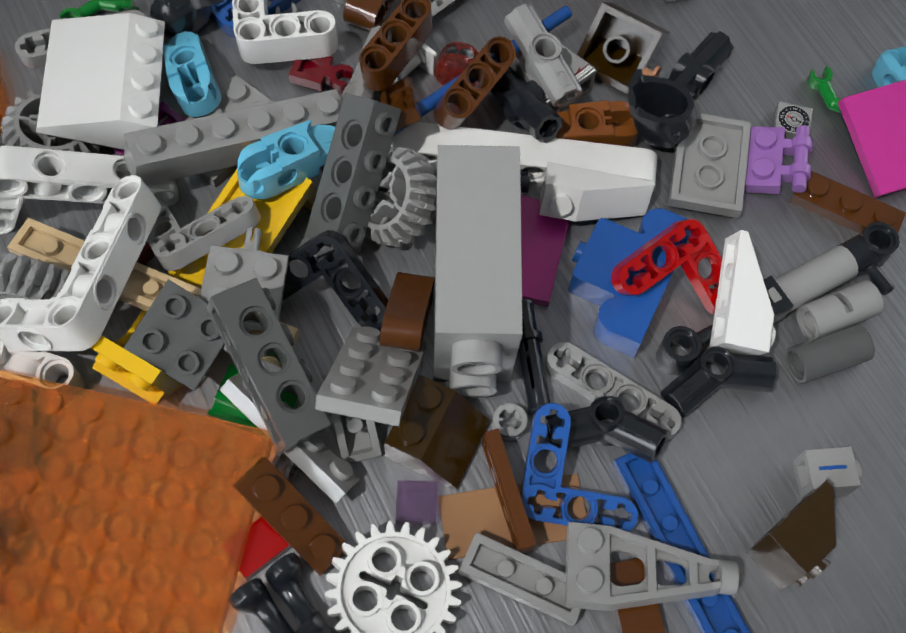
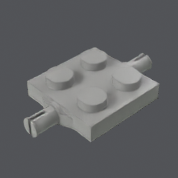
(233, 266)

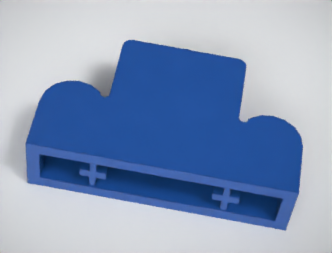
(621, 317)

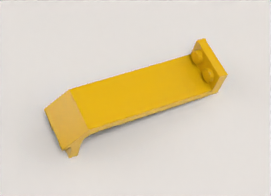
(145, 379)

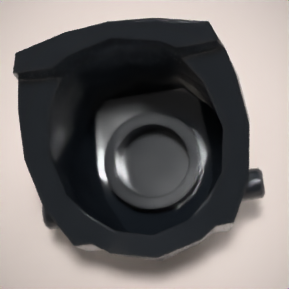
(181, 15)
(661, 109)

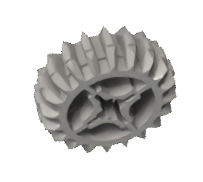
(21, 124)
(403, 199)
(29, 277)

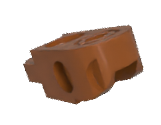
(606, 120)

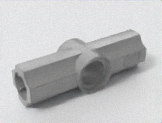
(549, 70)

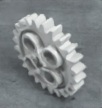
(410, 555)

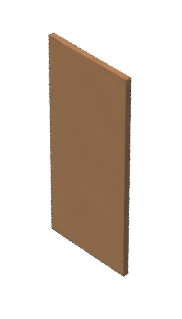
(481, 513)

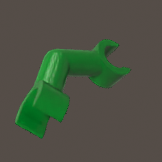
(94, 6)
(825, 89)

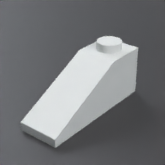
(591, 194)
(742, 306)

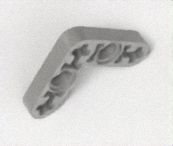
(190, 241)

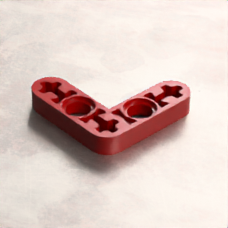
(684, 254)

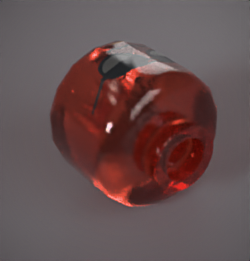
(453, 61)

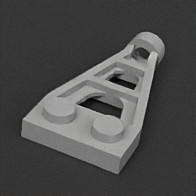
(589, 570)

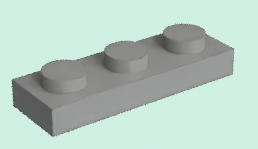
(518, 577)

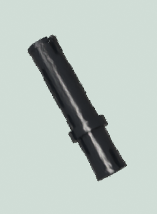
(532, 360)

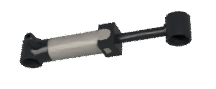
(799, 287)

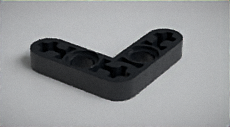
(331, 268)

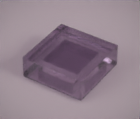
(416, 502)

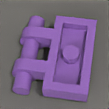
(765, 160)

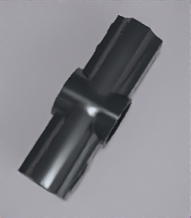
(698, 68)
(526, 104)

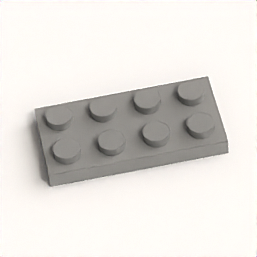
(370, 379)

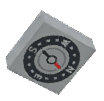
(791, 117)

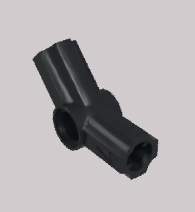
(736, 370)
(625, 431)

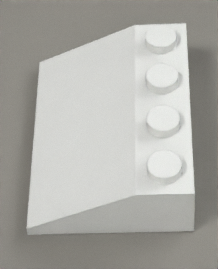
(101, 78)

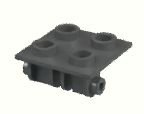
(177, 336)

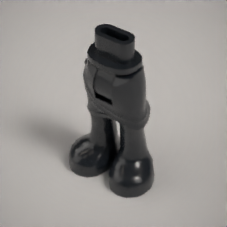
(284, 579)

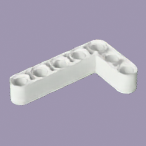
(282, 36)

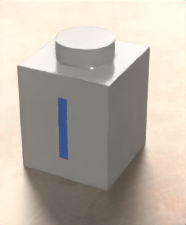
(829, 464)

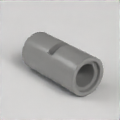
(840, 310)

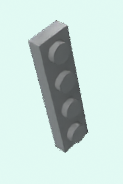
(313, 457)

